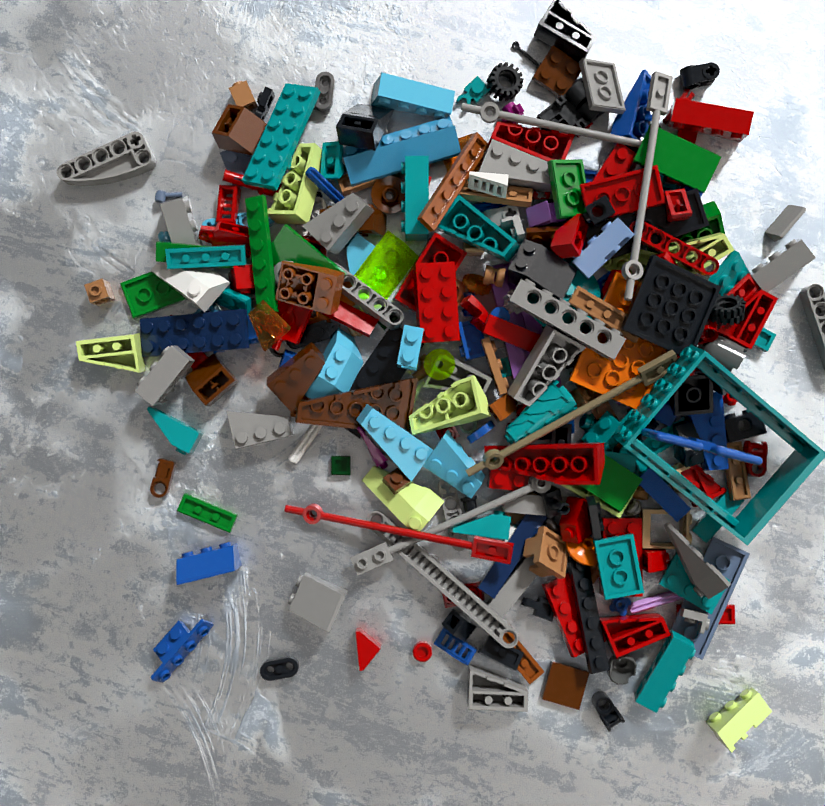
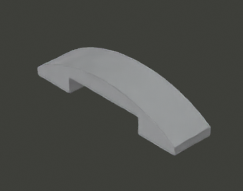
(527, 505)

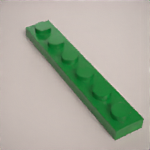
(261, 250)

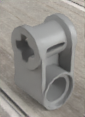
(497, 214)

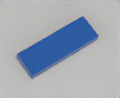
(663, 494)

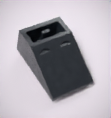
(363, 126)

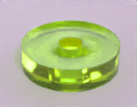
(439, 355)

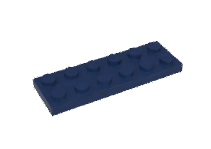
(195, 332)

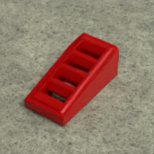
(222, 198)

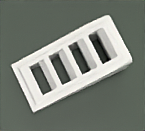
(495, 183)

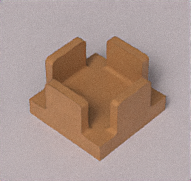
(548, 553)

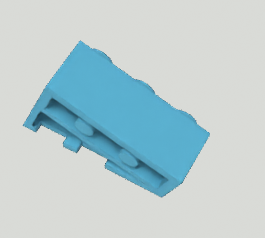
(450, 463)

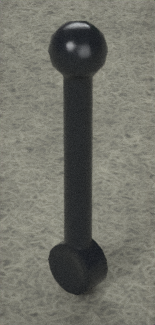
(516, 46)

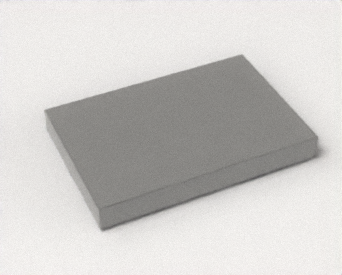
(602, 86)

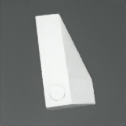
(195, 284)

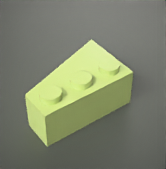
(715, 245)
(113, 351)
(738, 717)

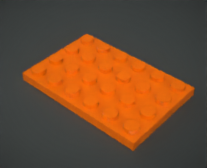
(603, 375)

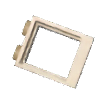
(645, 514)

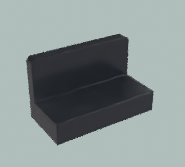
(504, 656)

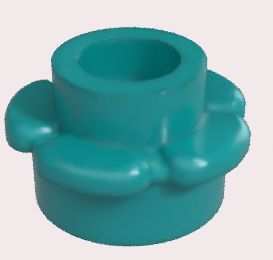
(586, 422)

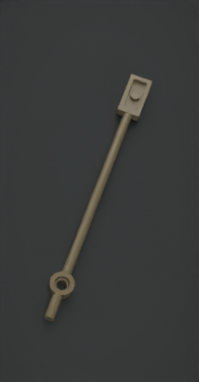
(647, 375)

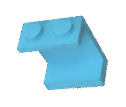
(410, 347)

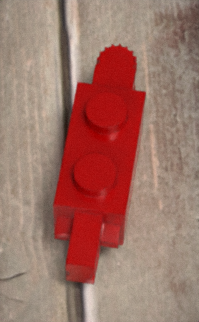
(226, 235)

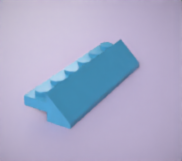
(431, 139)

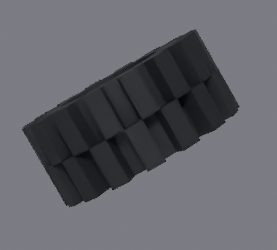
(508, 72)
(728, 309)

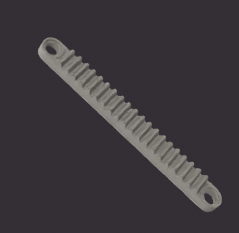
(449, 585)

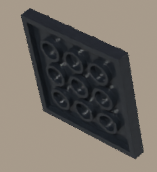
(670, 306)

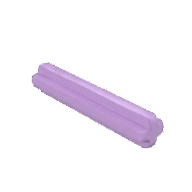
(653, 601)

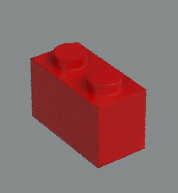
(506, 480)

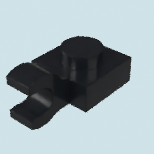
(541, 608)

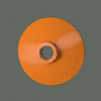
(583, 552)

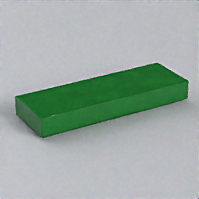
(207, 512)

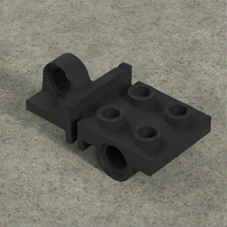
(571, 109)

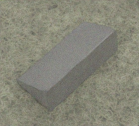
(784, 222)

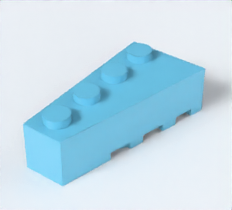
(400, 446)

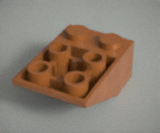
(310, 287)

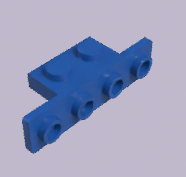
(176, 647)

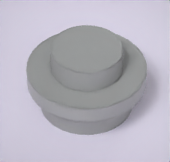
(633, 508)

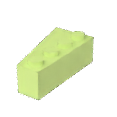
(298, 193)

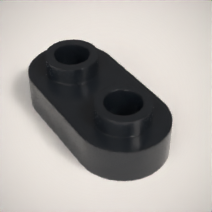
(280, 668)

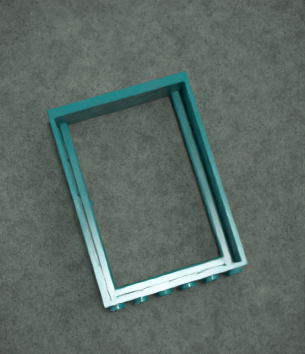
(774, 492)

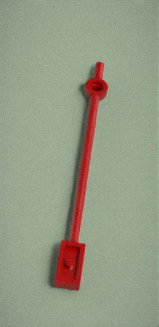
(481, 547)

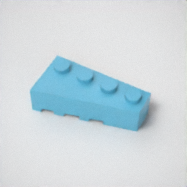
(412, 96)

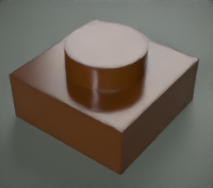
(396, 481)

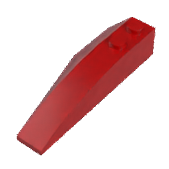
(557, 462)

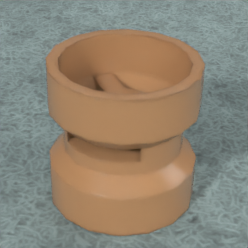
(490, 274)

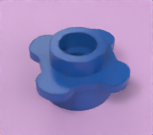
(622, 610)

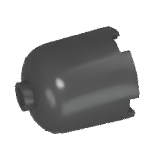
(725, 352)

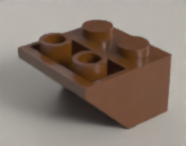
(238, 130)
(211, 380)

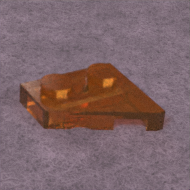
(267, 325)

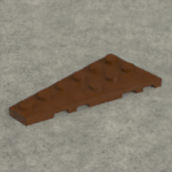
(341, 410)

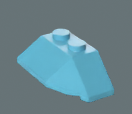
(340, 367)

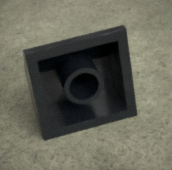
(693, 396)

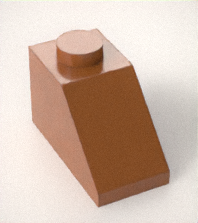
(503, 407)

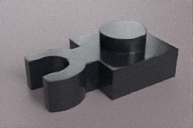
(264, 101)

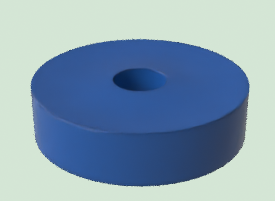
(480, 431)

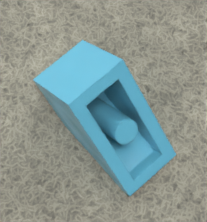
(357, 252)

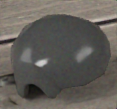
(621, 668)

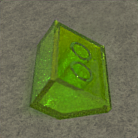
(386, 265)

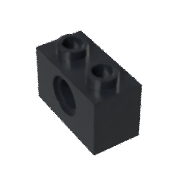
(752, 428)

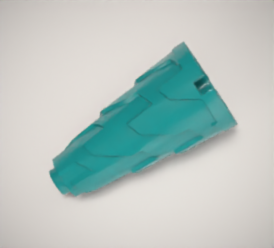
(549, 407)

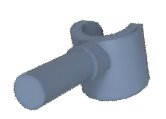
(160, 195)

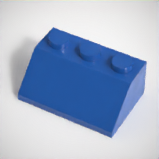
(207, 563)

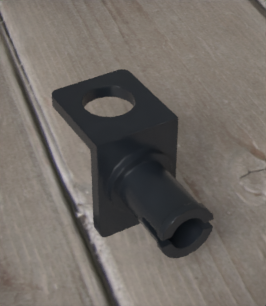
(553, 502)

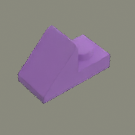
(542, 214)

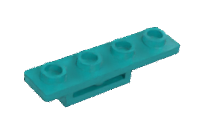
(604, 431)

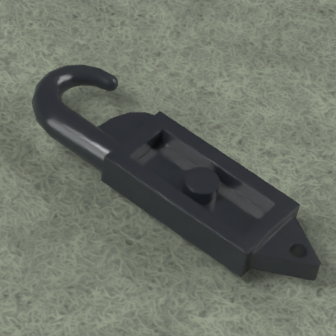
(313, 333)

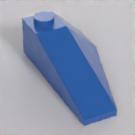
(636, 118)

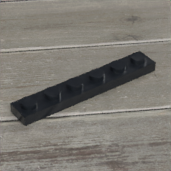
(588, 617)

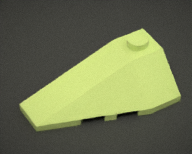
(456, 406)

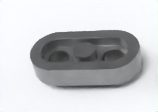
(327, 92)

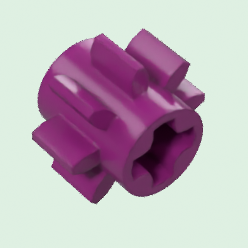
(513, 108)

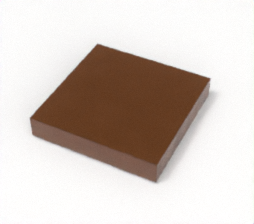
(565, 685)

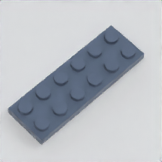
(730, 563)

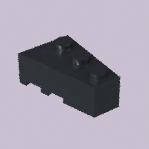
(565, 32)

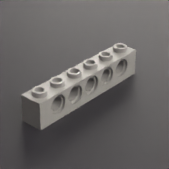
(614, 338)

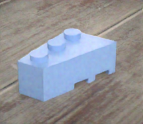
(603, 247)

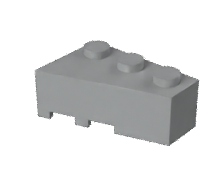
(782, 265)
(494, 692)

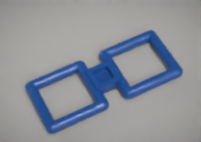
(698, 444)

